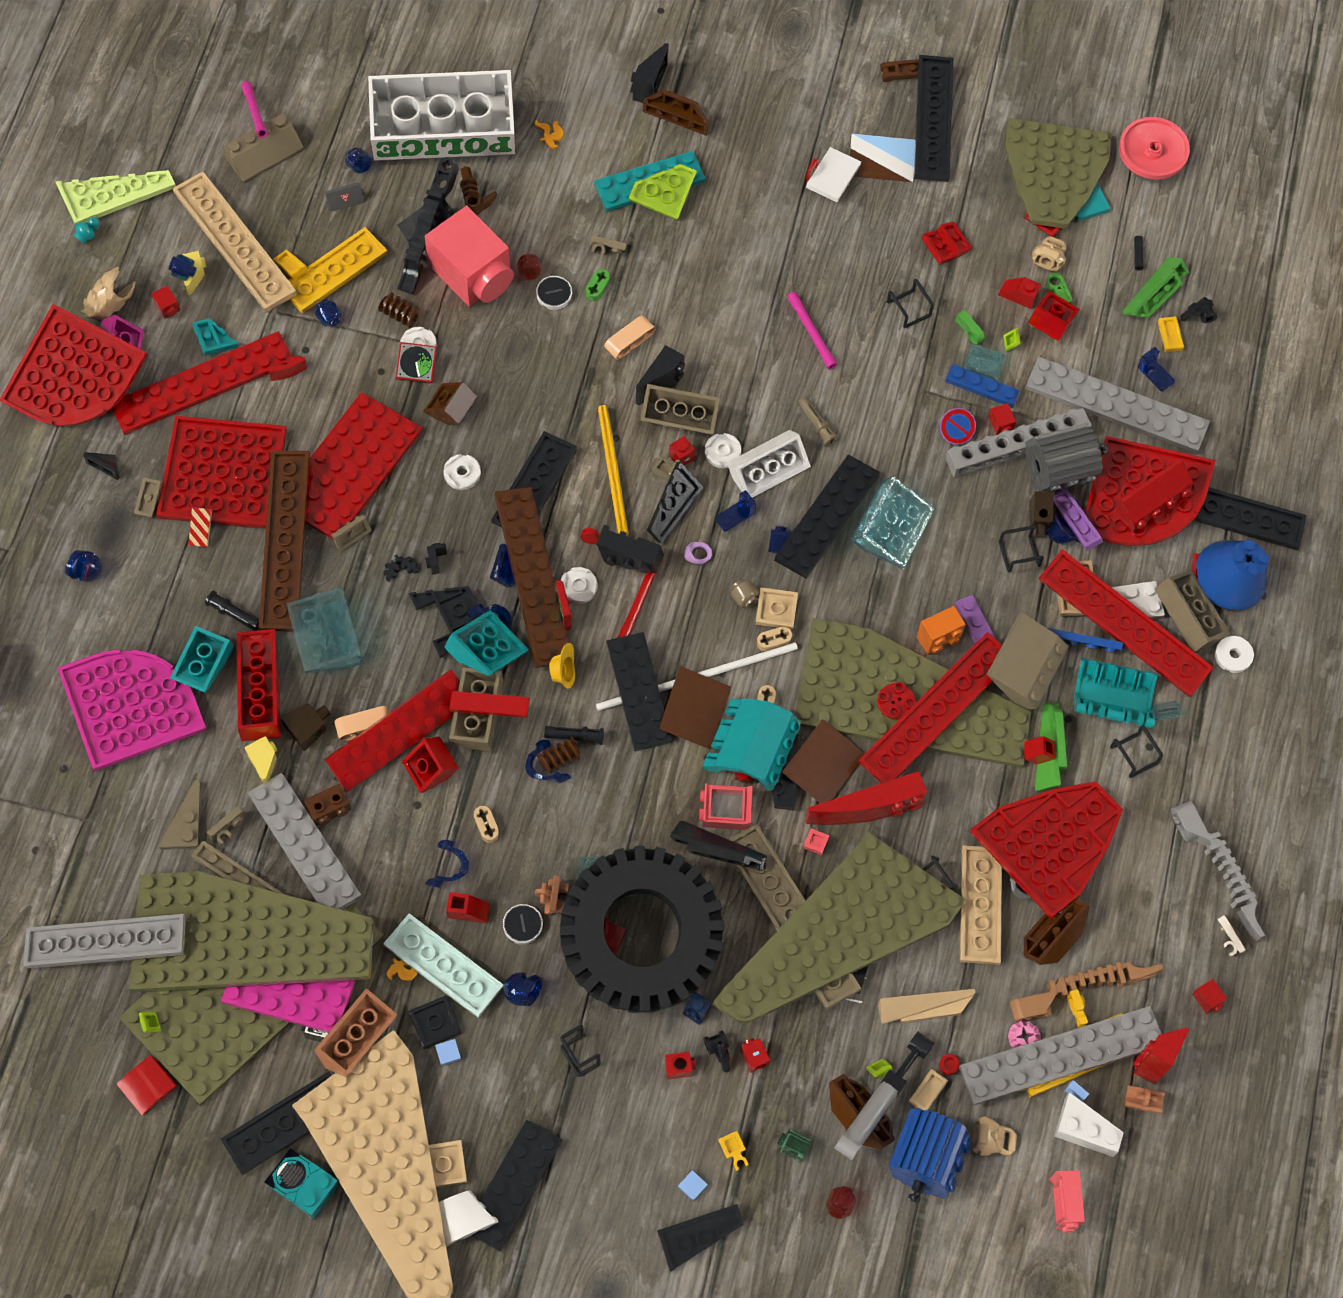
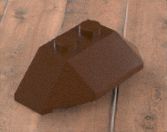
(677, 110)
(1054, 937)
(846, 1103)

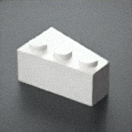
(1087, 1128)

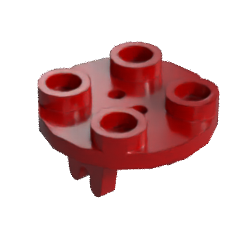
(892, 693)

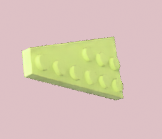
(111, 193)

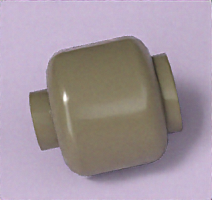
(745, 593)

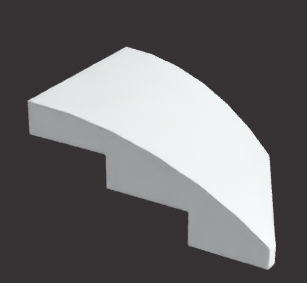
(463, 1216)

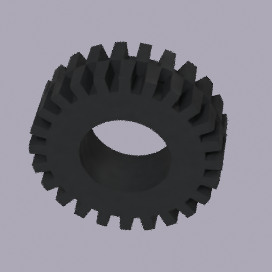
(646, 873)

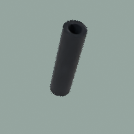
(1138, 253)

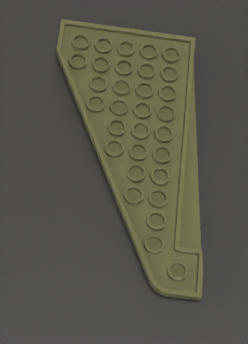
(854, 918)

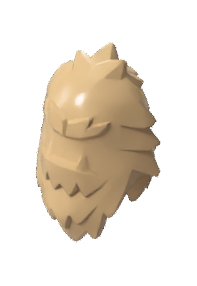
(102, 300)

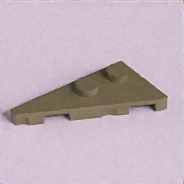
(185, 827)

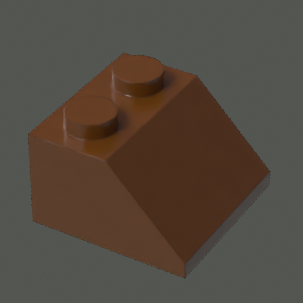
(451, 403)

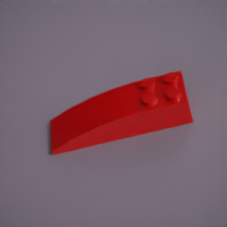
(258, 685)
(871, 803)

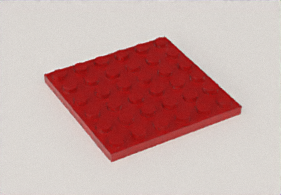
(219, 469)

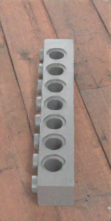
(960, 465)

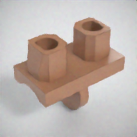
(549, 894)
(1144, 1099)

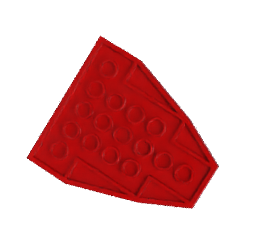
(1052, 841)

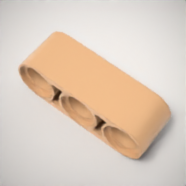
(629, 337)
(354, 724)

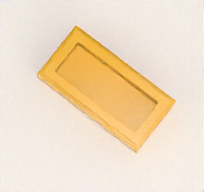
(290, 264)
(1170, 334)

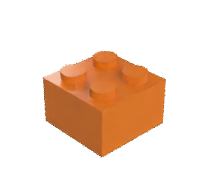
(941, 630)

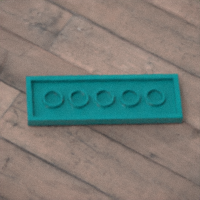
(616, 188)

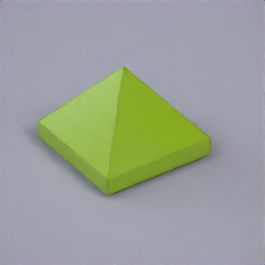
(1012, 339)
(149, 1022)
(879, 1068)

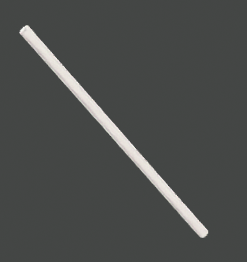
(714, 671)

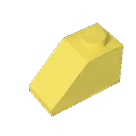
(192, 283)
(262, 757)

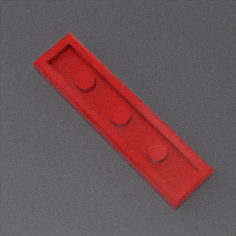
(489, 704)

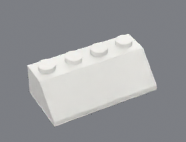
(769, 463)

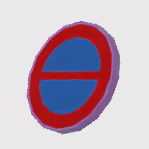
(957, 426)

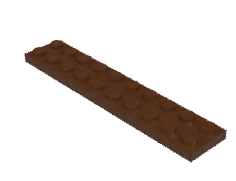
(284, 538)
(532, 573)

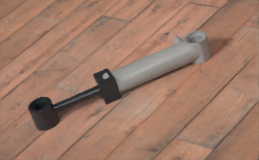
(881, 1100)

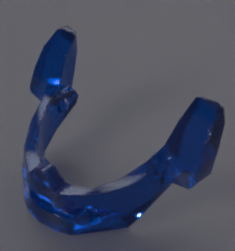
(502, 612)
(541, 745)
(448, 845)

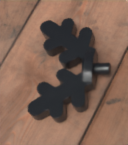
(404, 563)

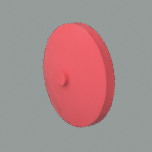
(1154, 148)

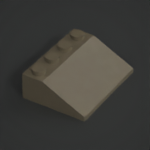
(1027, 662)

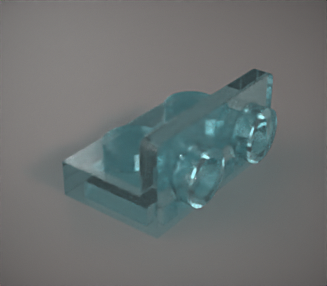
(984, 361)

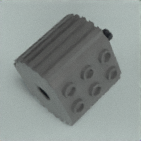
(1064, 458)

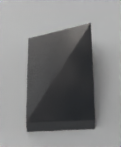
(103, 462)

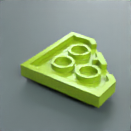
(664, 191)

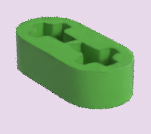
(594, 283)

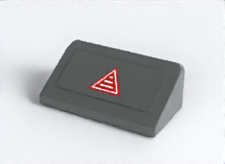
(344, 197)

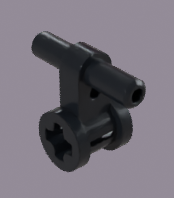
(1203, 309)
(718, 1045)

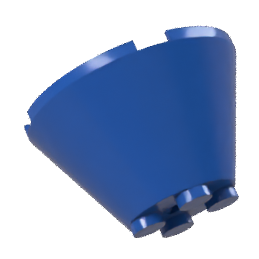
(1233, 573)

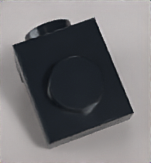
(433, 551)

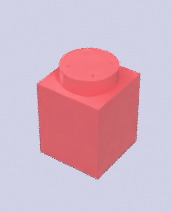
(469, 257)

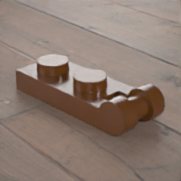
(902, 70)

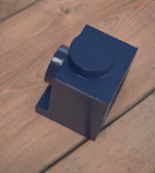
(697, 1008)

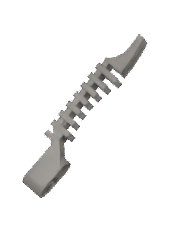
(1193, 829)

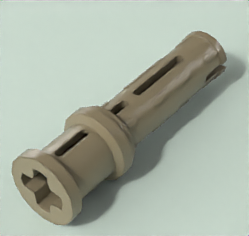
(821, 427)

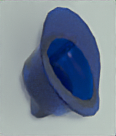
(1061, 532)

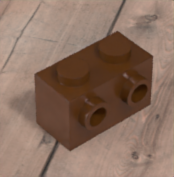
(328, 805)

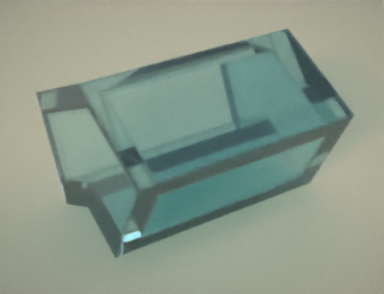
(1166, 706)

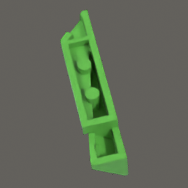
(1158, 288)
(1053, 728)

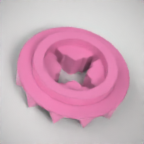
(1016, 1031)

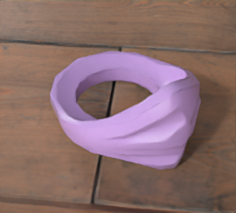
(690, 558)

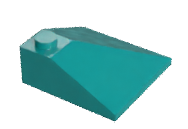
(485, 644)

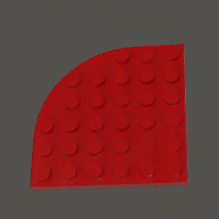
(72, 372)
(1127, 468)

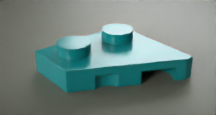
(212, 338)

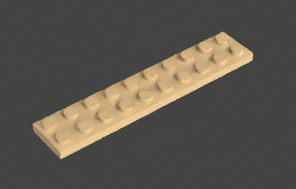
(234, 241)

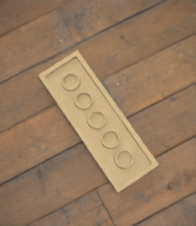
(982, 910)

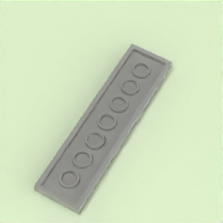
(304, 844)
(104, 941)

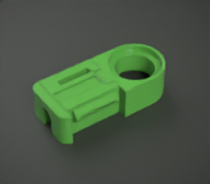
(1061, 289)
(970, 327)

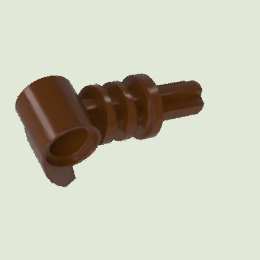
(470, 192)

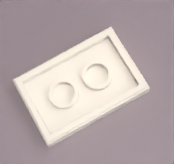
(833, 174)

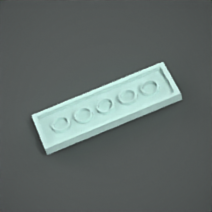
(443, 965)

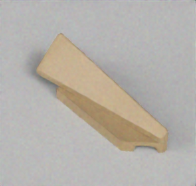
(924, 1006)

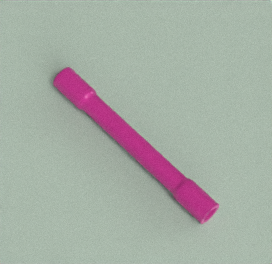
(258, 122)
(825, 354)

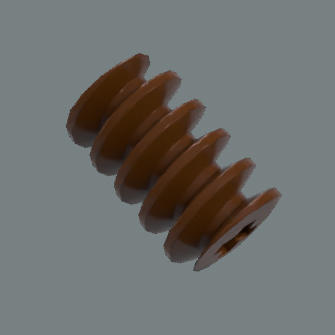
(398, 310)
(559, 755)

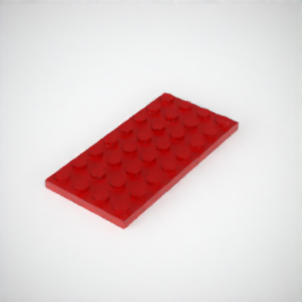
(355, 462)

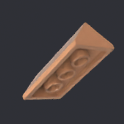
(355, 1033)

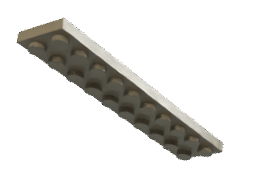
(780, 900)

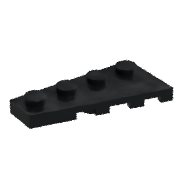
(677, 497)
(785, 788)
(693, 1236)

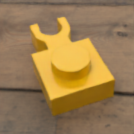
(1077, 1006)
(732, 1146)

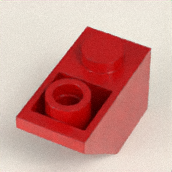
(467, 908)

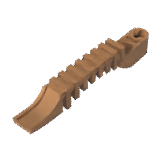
(1038, 1005)

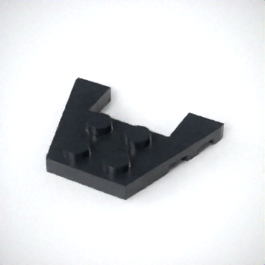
(453, 607)

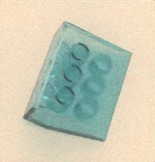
(892, 523)
(325, 632)

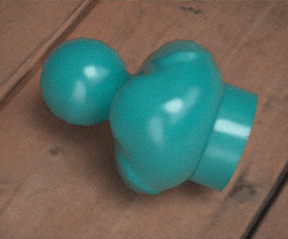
(85, 231)

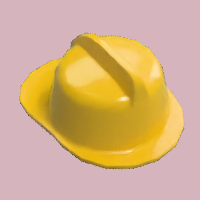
(562, 667)

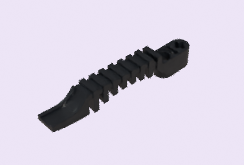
(436, 195)

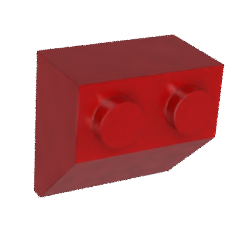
(1053, 315)
(429, 763)

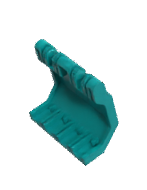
(1115, 692)
(754, 740)

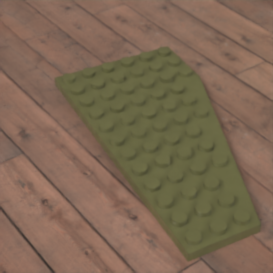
(853, 663)
(248, 936)
(202, 1037)

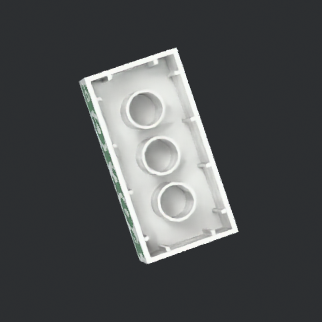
(441, 115)

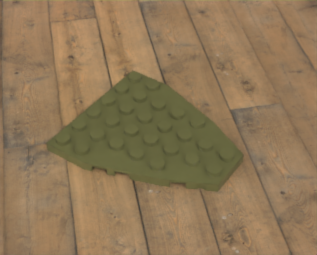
(1055, 168)

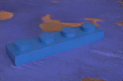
(982, 385)
(1092, 642)

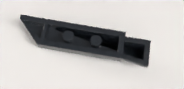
(716, 847)

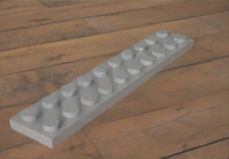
(1117, 405)
(1059, 1056)

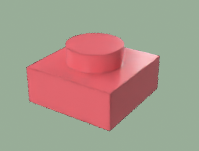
(816, 841)

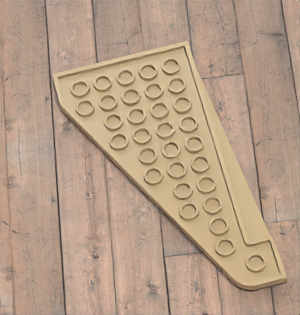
(381, 1155)

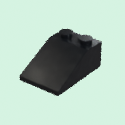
(649, 74)
(663, 372)

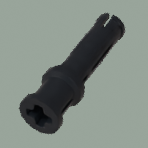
(225, 607)
(584, 735)

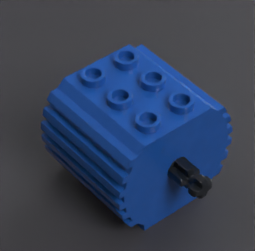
(929, 1153)

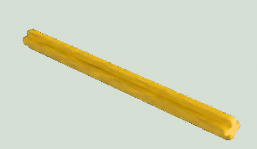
(613, 469)

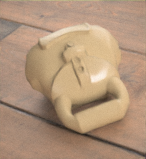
(1050, 254)
(990, 1137)

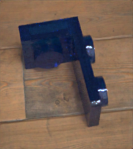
(1154, 371)
(737, 513)

